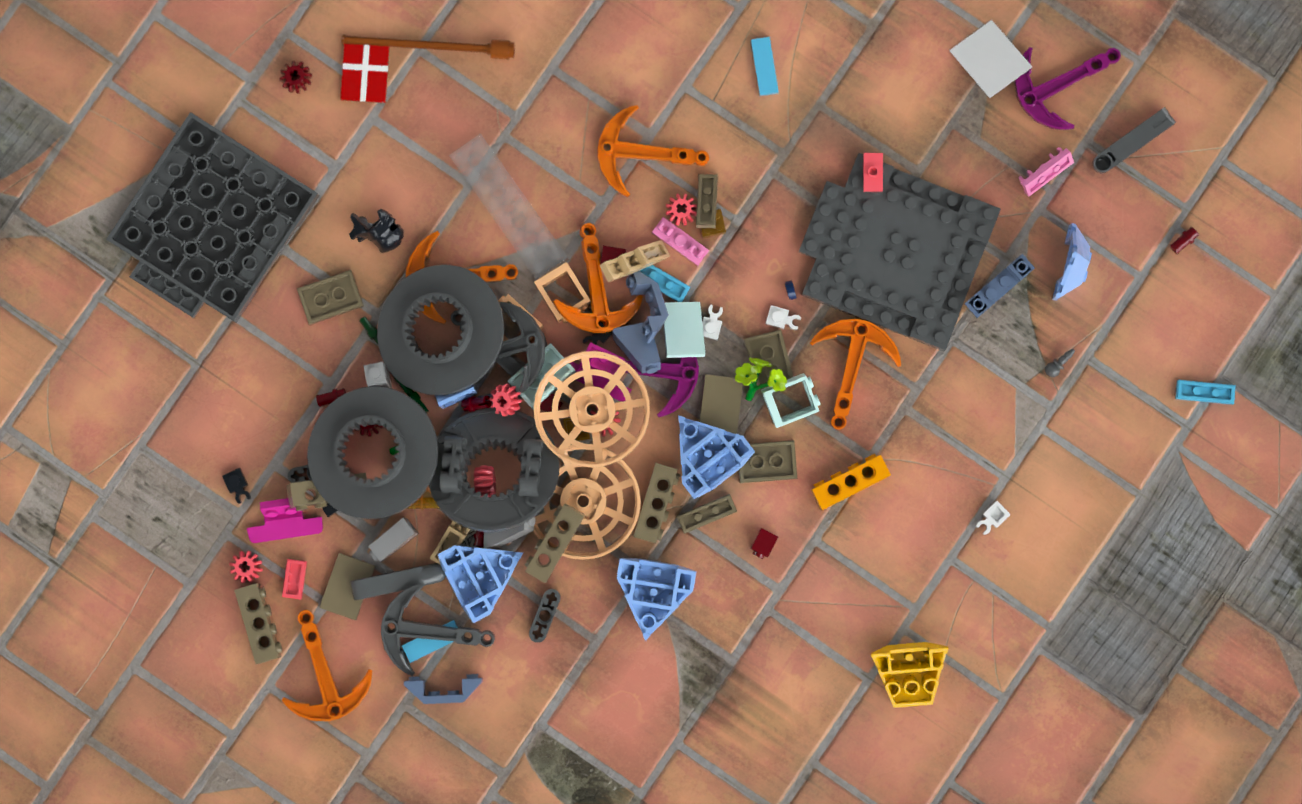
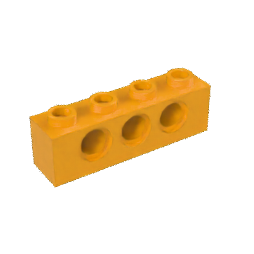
(879, 472)

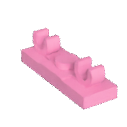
(1046, 171)
(680, 241)

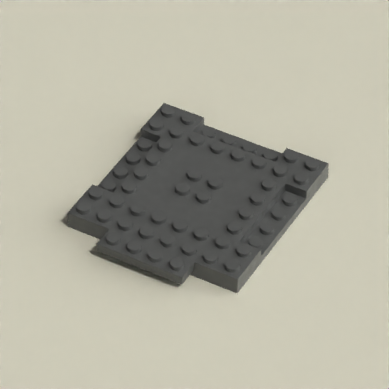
(210, 221)
(897, 252)

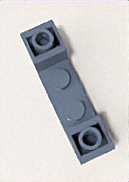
(643, 285)
(999, 286)
(417, 687)

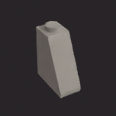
(377, 375)
(497, 539)
(392, 540)

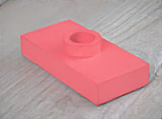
(873, 172)
(294, 579)

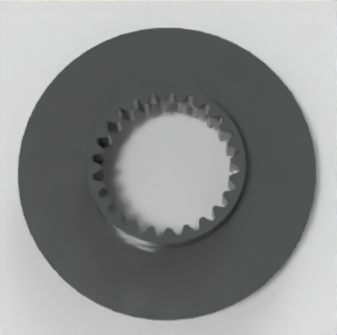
(474, 352)
(478, 432)
(414, 462)

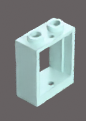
(772, 408)

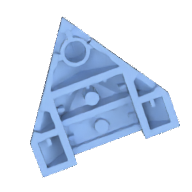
(1076, 262)
(709, 455)
(478, 576)
(653, 590)

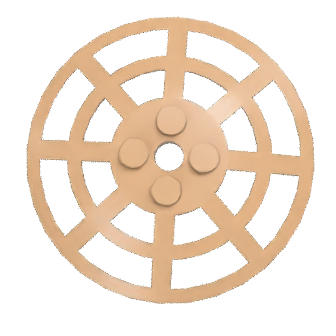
(585, 397)
(596, 507)

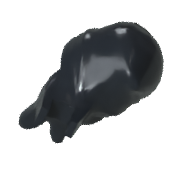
(383, 233)

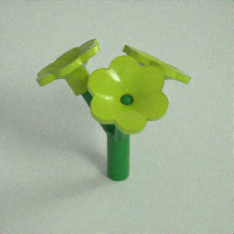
(749, 374)

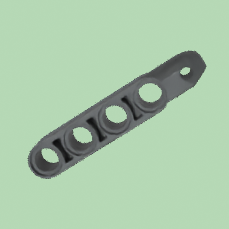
(1133, 141)
(397, 581)

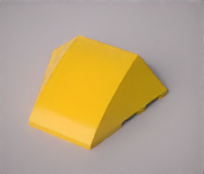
(910, 671)

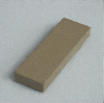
(707, 201)
(706, 513)

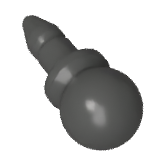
(1053, 368)

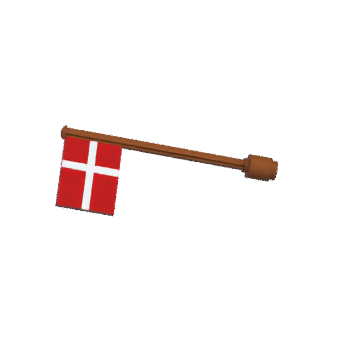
(368, 62)

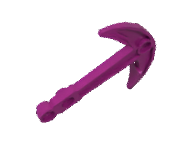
(1038, 94)
(676, 372)

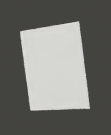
(990, 58)

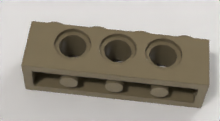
(659, 473)
(297, 498)
(544, 571)
(244, 597)

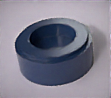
(790, 290)

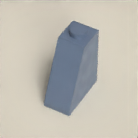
(635, 347)

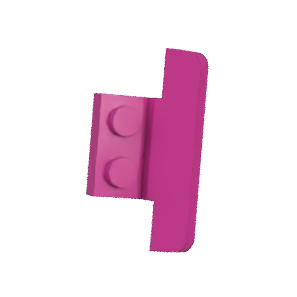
(605, 365)
(283, 523)

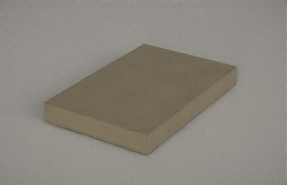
(330, 297)
(769, 348)
(721, 402)
(770, 463)
(338, 593)

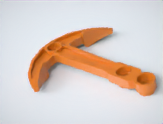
(627, 150)
(417, 262)
(598, 297)
(856, 349)
(327, 686)

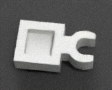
(779, 317)
(711, 325)
(994, 515)

